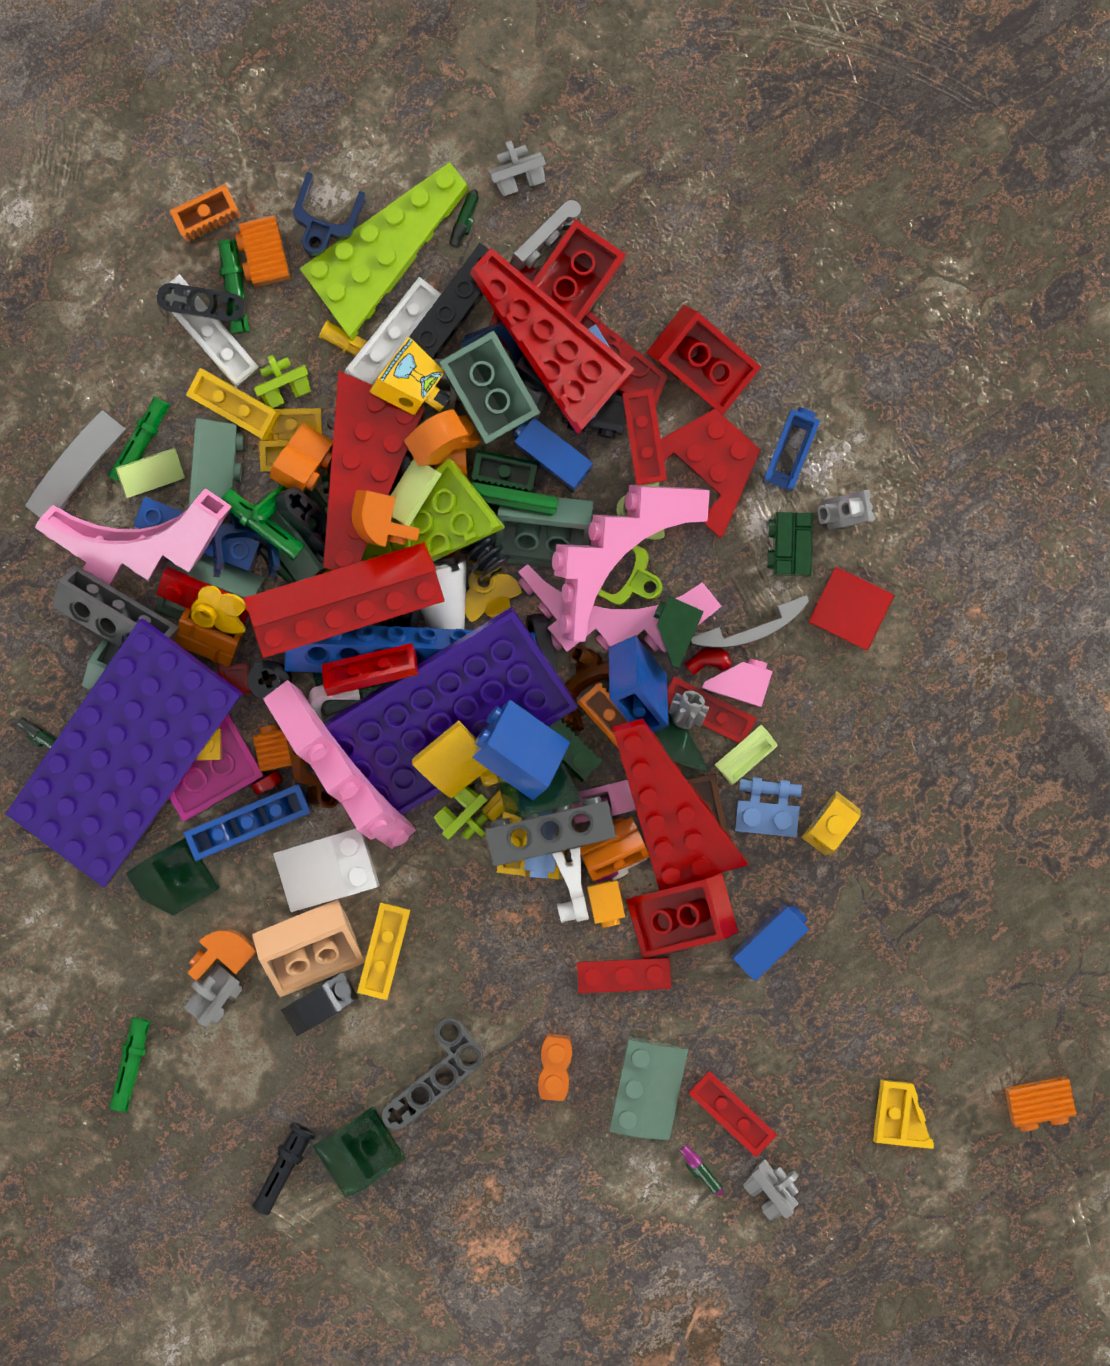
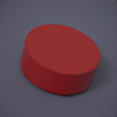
(266, 782)

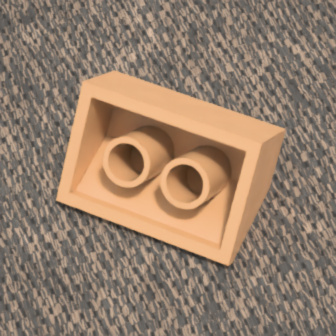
(308, 948)

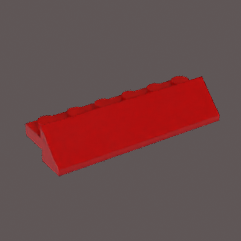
(344, 600)

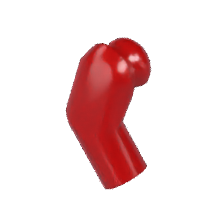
(711, 657)

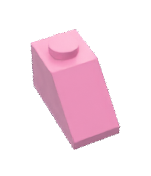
(742, 682)
(617, 795)

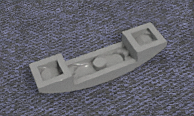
(75, 464)
(785, 611)

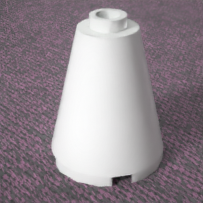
(453, 586)

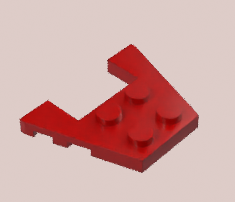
(719, 457)

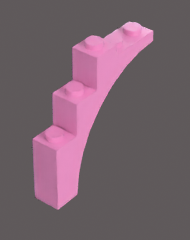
(613, 536)
(142, 550)
(611, 624)
(334, 768)

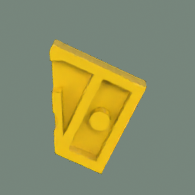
(899, 1116)

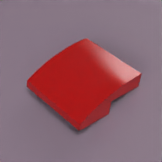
(851, 608)

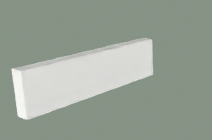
(393, 332)
(215, 340)

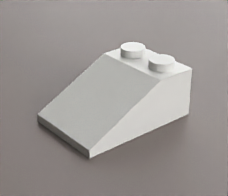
(326, 869)

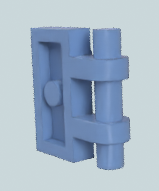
(766, 817)

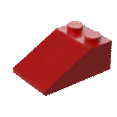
(579, 270)
(703, 359)
(682, 916)

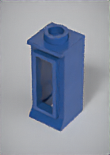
(802, 419)

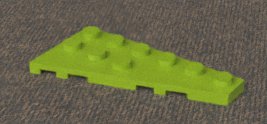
(365, 267)
(449, 517)

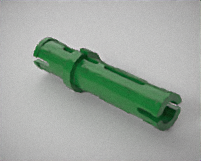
(232, 278)
(142, 434)
(268, 530)
(128, 1069)

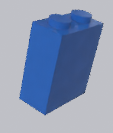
(552, 454)
(638, 684)
(520, 749)
(770, 940)

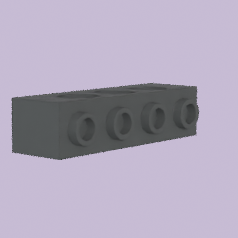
(104, 607)
(505, 852)

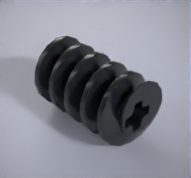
(485, 558)
(259, 674)

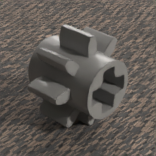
(688, 709)

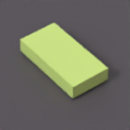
(150, 473)
(413, 491)
(746, 755)

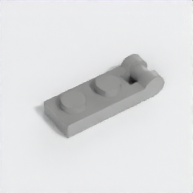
(547, 235)

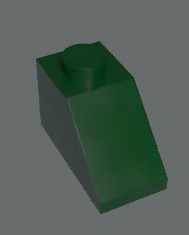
(676, 627)

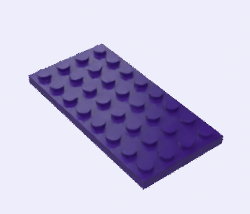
(451, 686)
(123, 752)

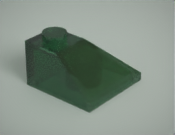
(680, 746)
(172, 879)

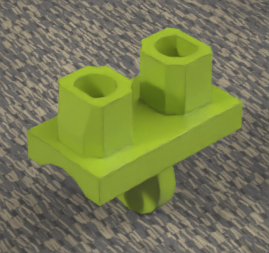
(269, 389)
(451, 823)

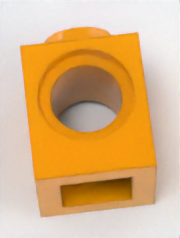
(606, 903)

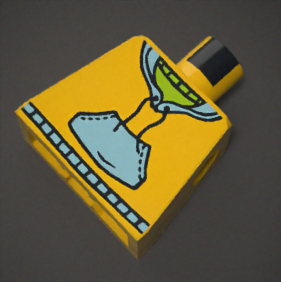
(411, 380)
(832, 824)

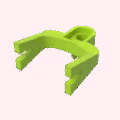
(636, 582)

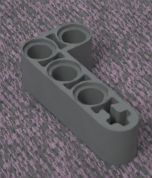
(429, 1079)

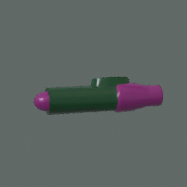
(699, 1169)

